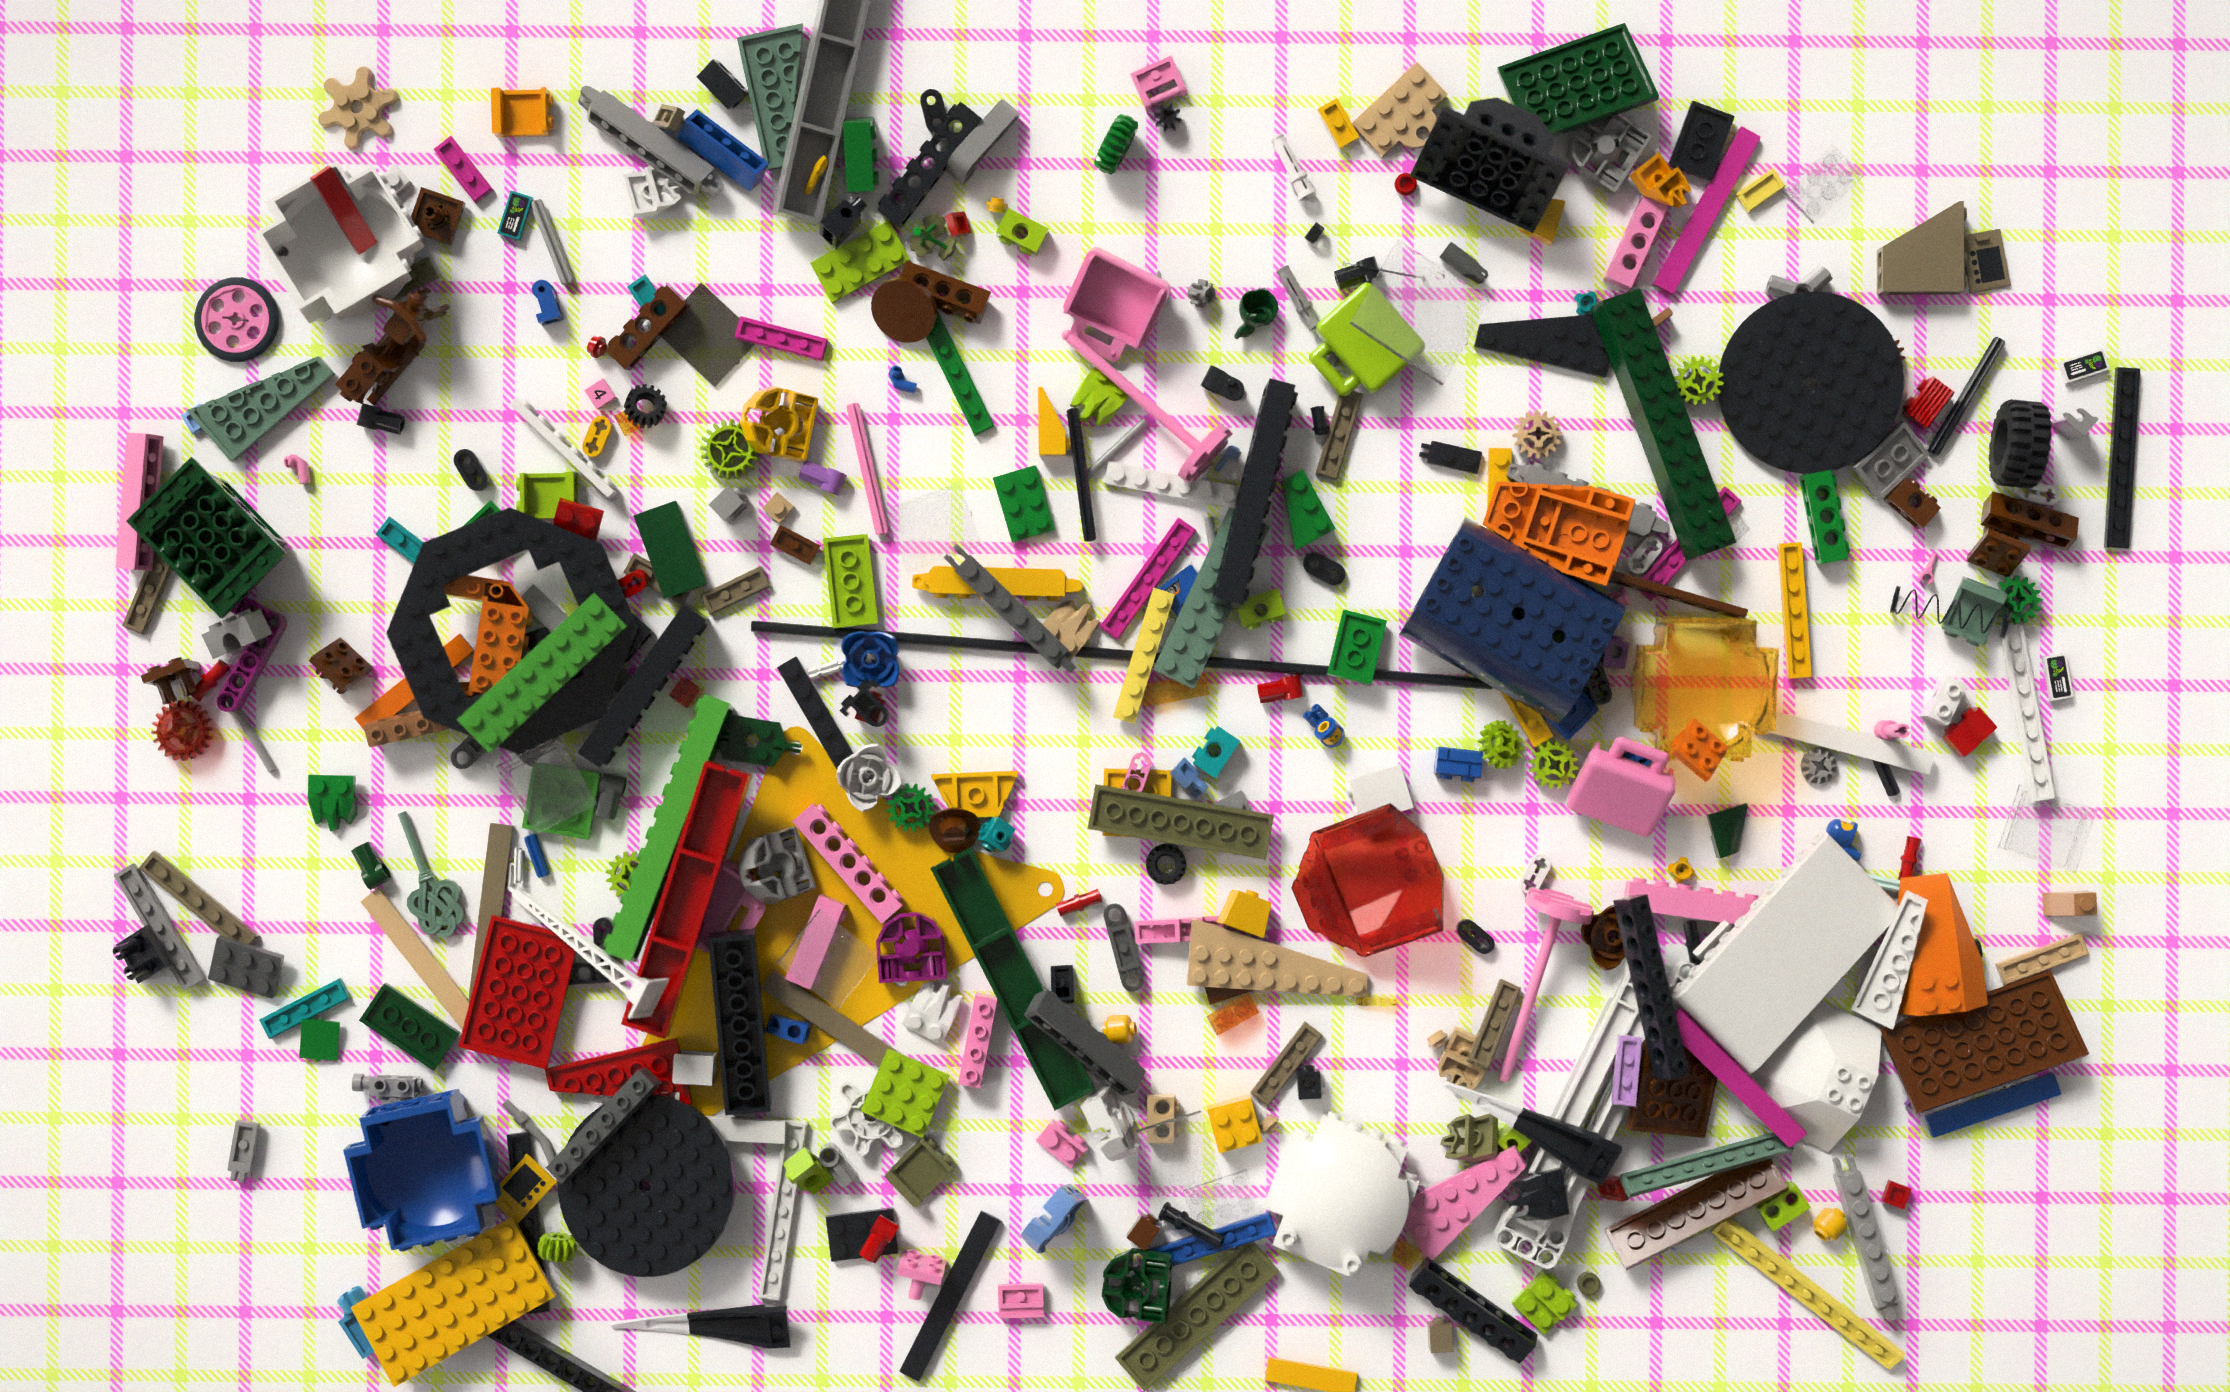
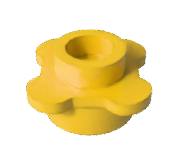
(1687, 870)

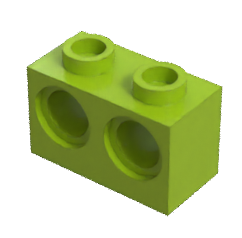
(1784, 1211)

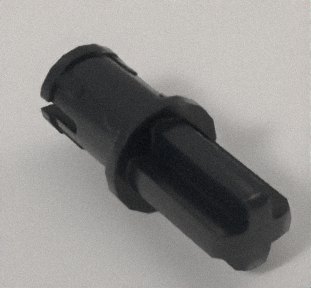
(1692, 940)

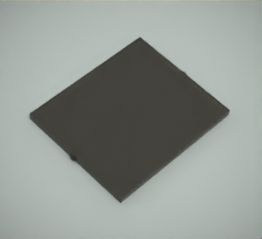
(707, 336)

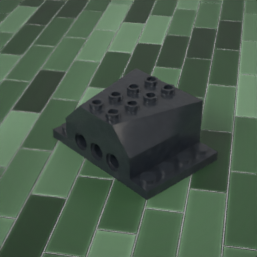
(1493, 160)

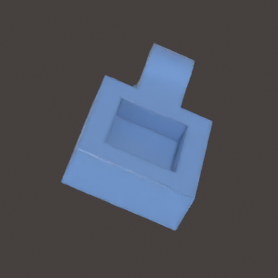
(1187, 775)

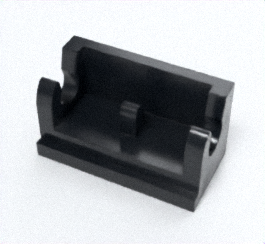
(723, 84)

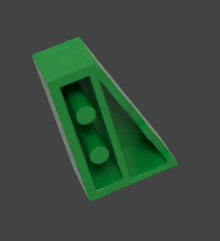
(860, 154)
(1305, 511)

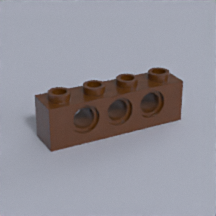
(955, 289)
(676, 307)
(2029, 521)

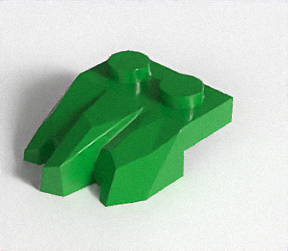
(332, 799)

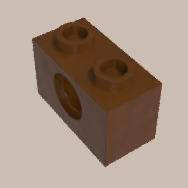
(1899, 501)

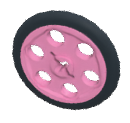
(254, 295)

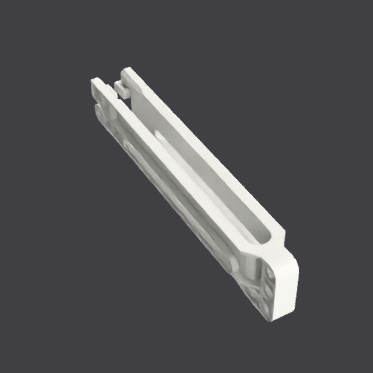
(1616, 1017)

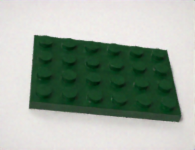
(1580, 80)

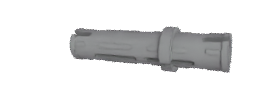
(1286, 274)

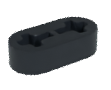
(1472, 940)

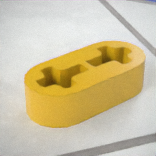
(592, 435)

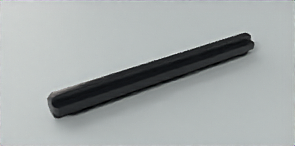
(1966, 396)
(1081, 475)

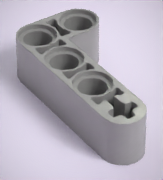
(981, 140)

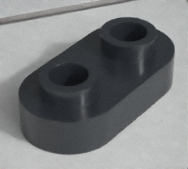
(933, 111)
(472, 470)
(1324, 568)

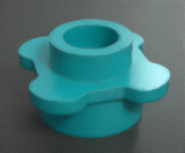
(1580, 298)

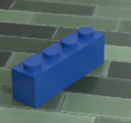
(723, 150)

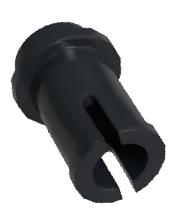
(1319, 420)

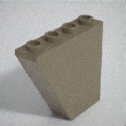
(1926, 258)

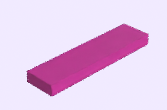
(781, 338)

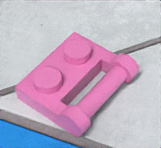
(1155, 76)

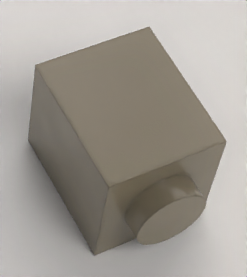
(1440, 1335)

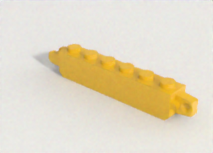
(1018, 581)

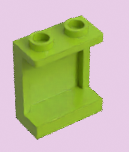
(543, 490)

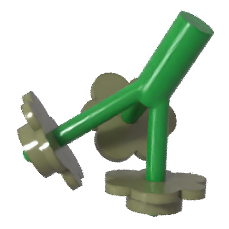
(923, 242)

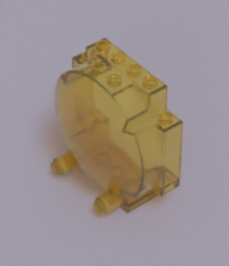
(1709, 674)

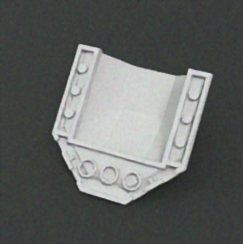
(1823, 1073)

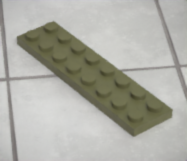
(1180, 821)
(1197, 1314)

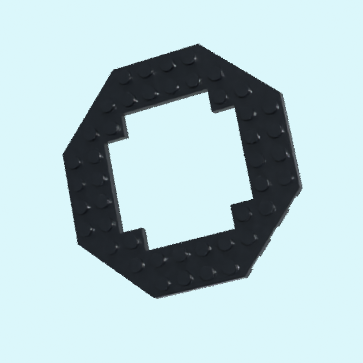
(478, 547)

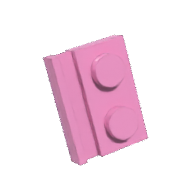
(1021, 1300)

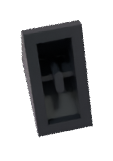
(1063, 982)

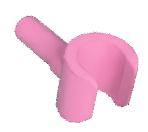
(1928, 569)

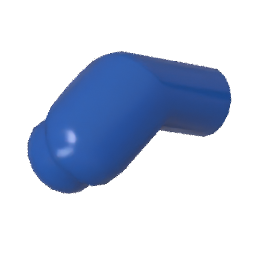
(899, 382)

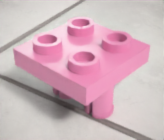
(921, 1270)

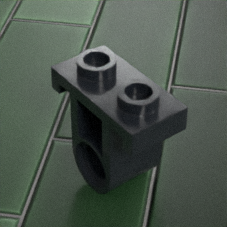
(865, 703)

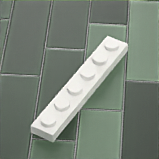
(572, 453)
(1170, 485)

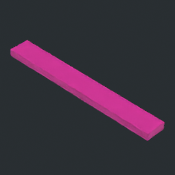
(1706, 210)
(1738, 1081)

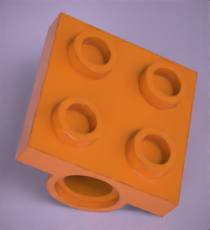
(1699, 749)

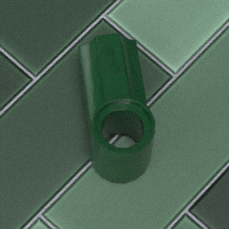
(373, 871)

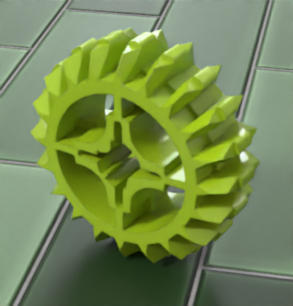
(727, 459)

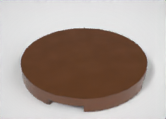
(904, 310)

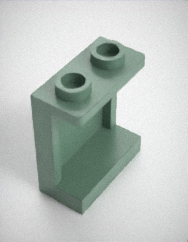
(1970, 594)

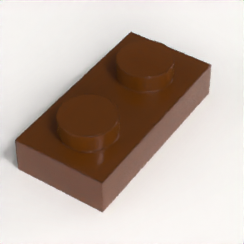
(795, 545)

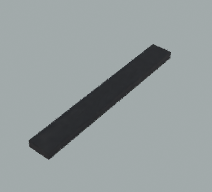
(2122, 457)
(530, 1225)
(950, 1295)

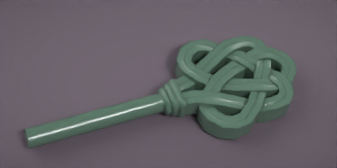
(423, 894)

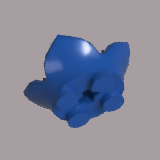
(858, 668)

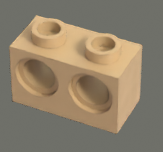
(1155, 1116)

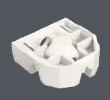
(1107, 1110)

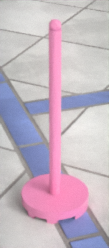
(1203, 451)
(1559, 907)

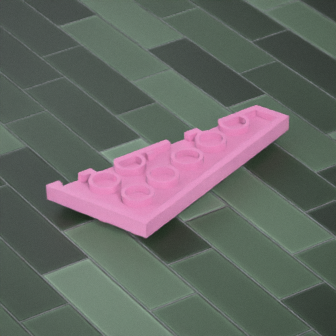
(1452, 1204)

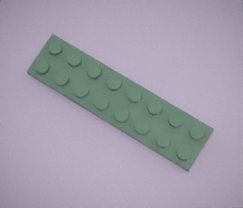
(1198, 620)

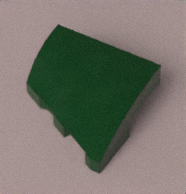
(1727, 829)

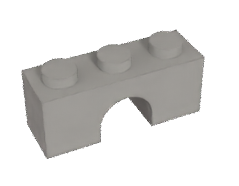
(236, 632)

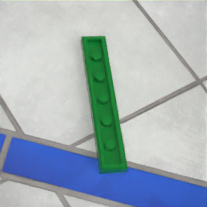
(959, 378)

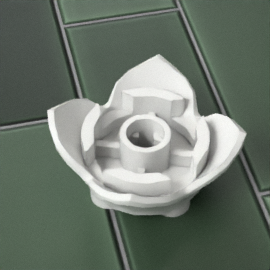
(883, 777)

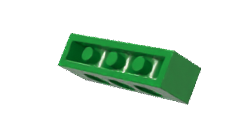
(1814, 508)

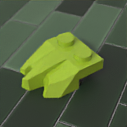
(1098, 398)

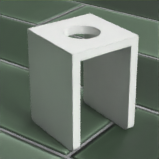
(695, 1068)

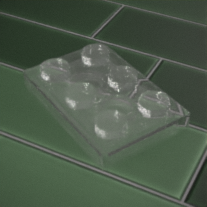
(1822, 183)
(1222, 1200)

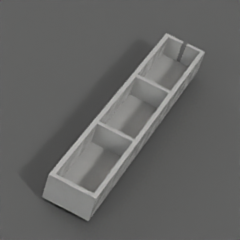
(820, 108)

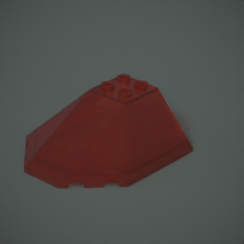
(1371, 882)

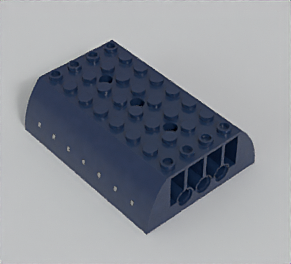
(1494, 646)

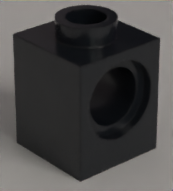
(1312, 1092)

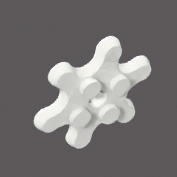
(855, 1120)

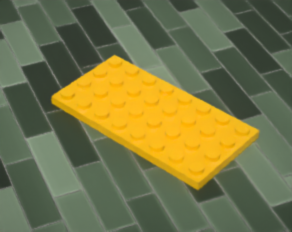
(453, 1301)

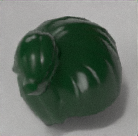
(1256, 310)

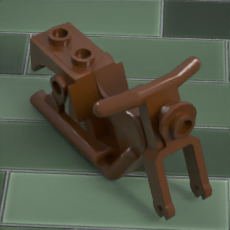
(393, 352)

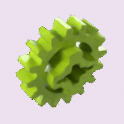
(1709, 378)
(1500, 744)
(1545, 770)
(628, 865)

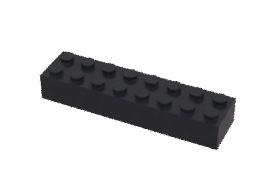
(642, 685)
(740, 1021)

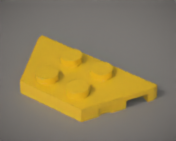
(976, 791)

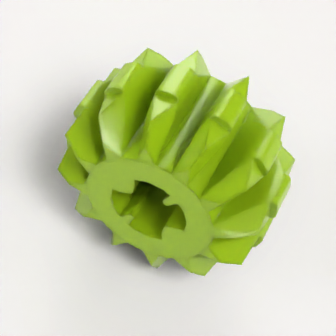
(557, 1247)

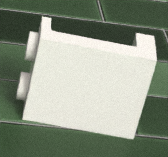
(1379, 789)

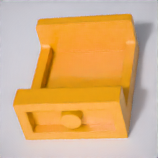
(521, 112)

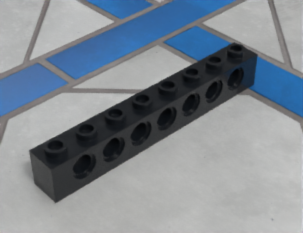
(1651, 987)

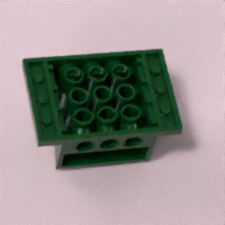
(209, 536)

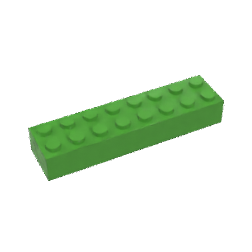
(541, 673)

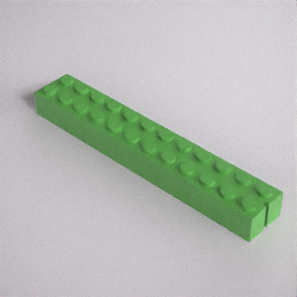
(663, 838)

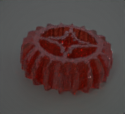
(164, 736)

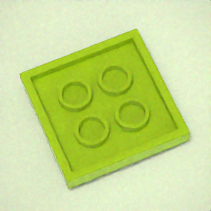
(905, 1092)

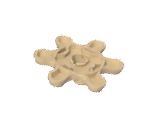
(371, 115)

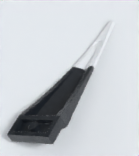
(1574, 1146)
(748, 1324)

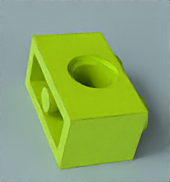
(1014, 221)
(1273, 603)
(807, 1171)

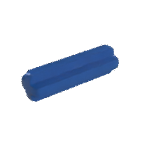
(536, 855)

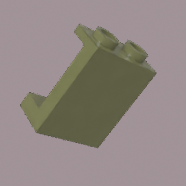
(920, 1170)

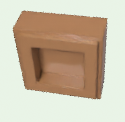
(1661, 317)

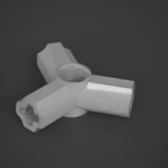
(1813, 281)

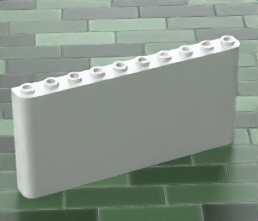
(1786, 952)

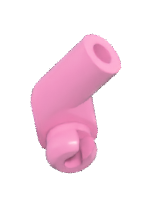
(300, 466)

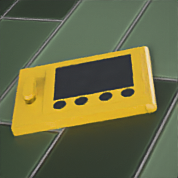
(524, 1188)

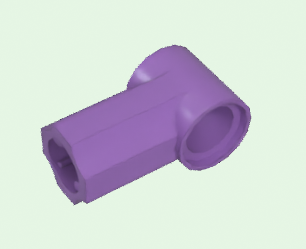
(827, 479)

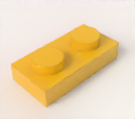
(1338, 123)

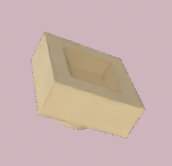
(778, 507)

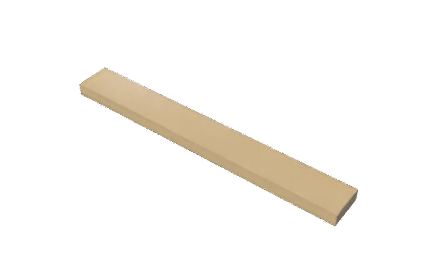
(417, 955)

